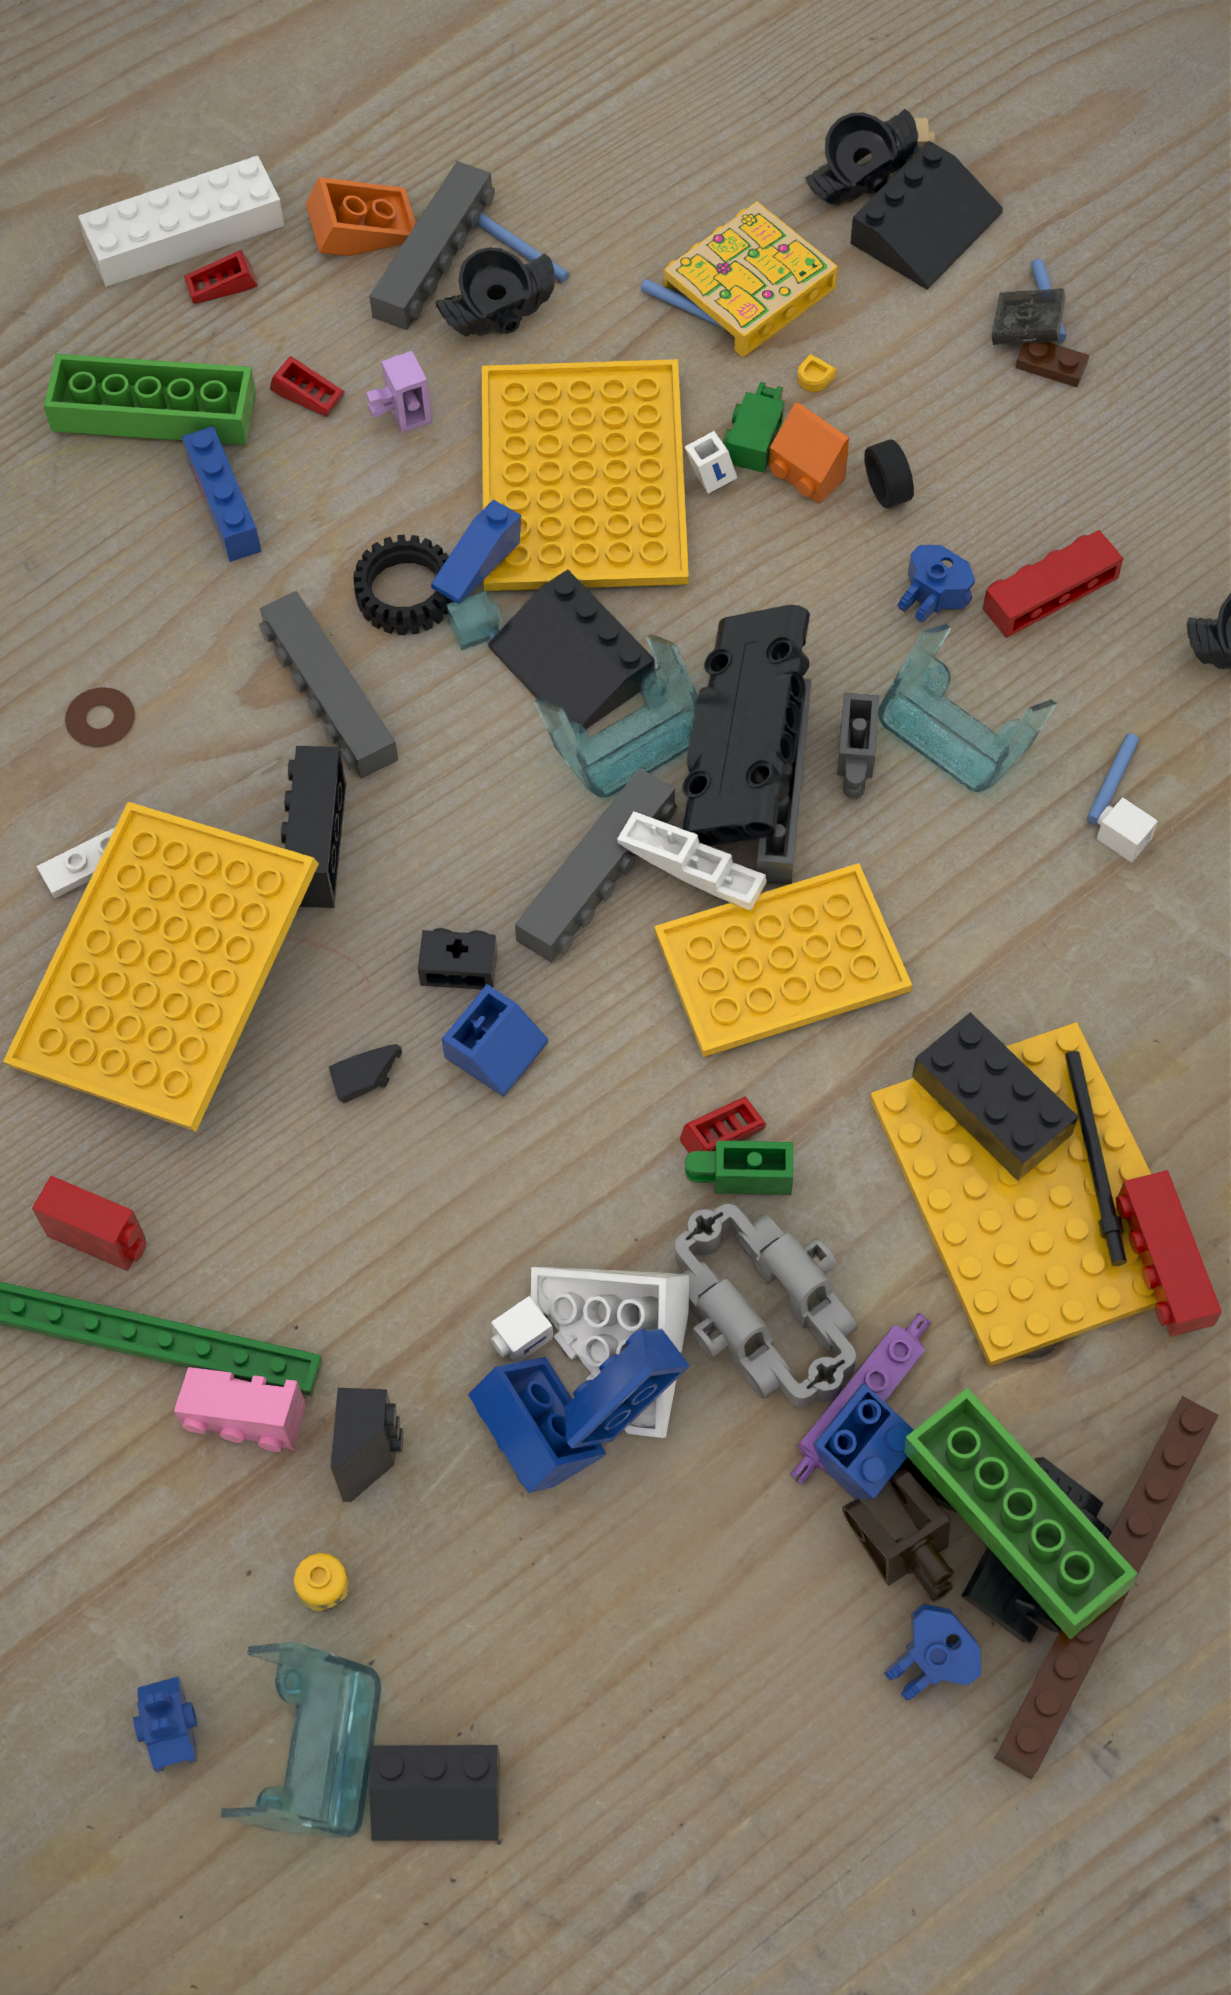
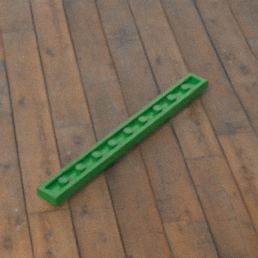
(155, 1338)

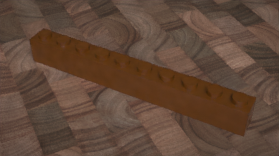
(1133, 1538)

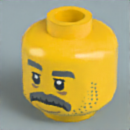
(321, 1582)

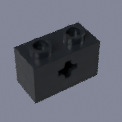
(441, 967)

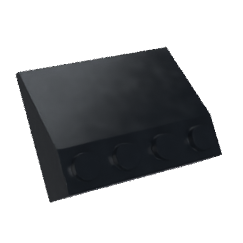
(925, 216)
(572, 651)

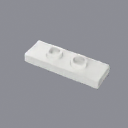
(73, 866)

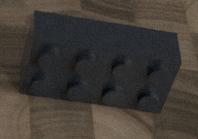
(316, 817)
(994, 1096)

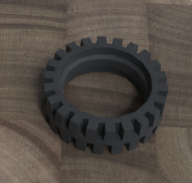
(389, 555)

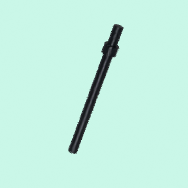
(1109, 1224)

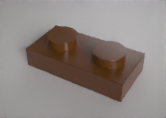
(1053, 362)

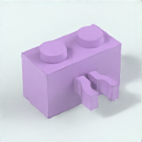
(403, 394)

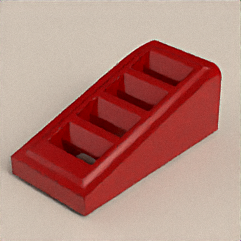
(235, 283)
(293, 368)
(697, 1133)

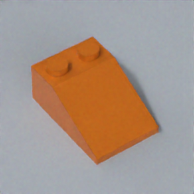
(358, 216)

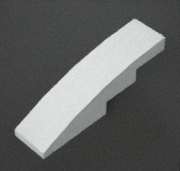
(690, 861)

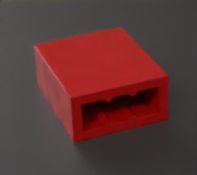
(89, 1223)

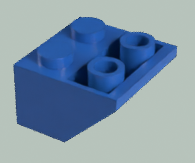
(493, 1040)
(863, 1444)

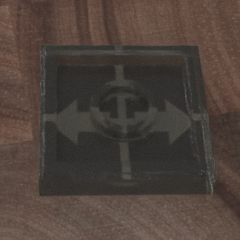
(1028, 316)

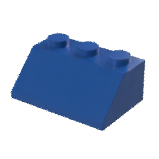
(623, 1388)
(527, 1419)

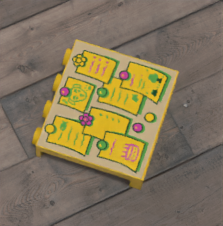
(753, 276)

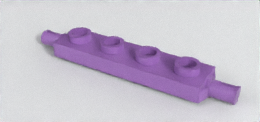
(880, 1372)

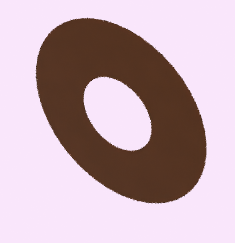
(119, 727)

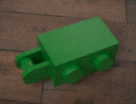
(755, 428)
(744, 1167)

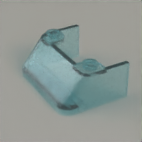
(946, 733)
(640, 739)
(328, 1743)

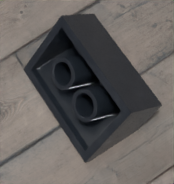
(363, 1439)
(434, 1792)

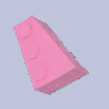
(241, 1408)

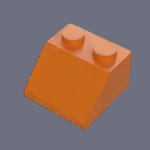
(809, 454)

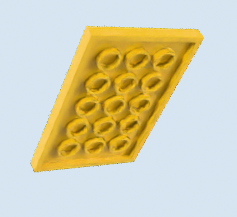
(784, 963)

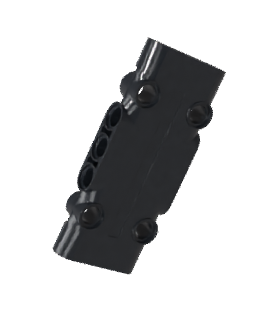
(746, 725)

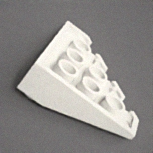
(603, 1309)

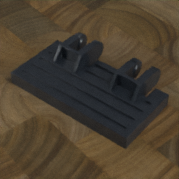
(1000, 1594)

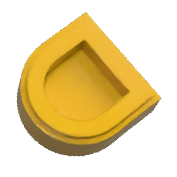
(815, 374)

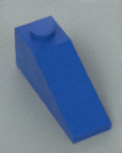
(479, 551)

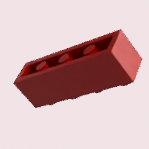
(1052, 583)
(1168, 1254)

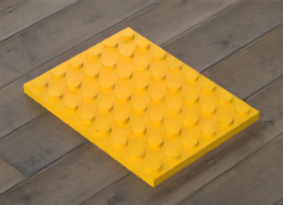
(590, 469)
(161, 965)
(1029, 1248)

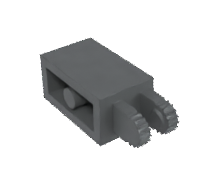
(857, 741)

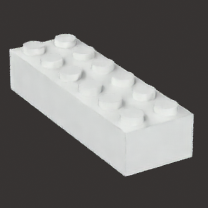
(181, 220)

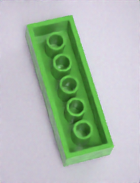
(149, 398)
(1019, 1513)

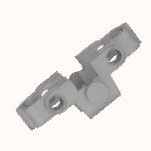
(724, 1309)

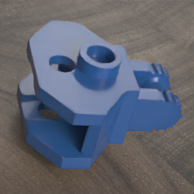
(936, 584)
(938, 1659)
(166, 1723)

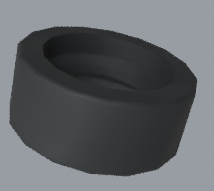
(889, 473)

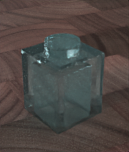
(474, 620)

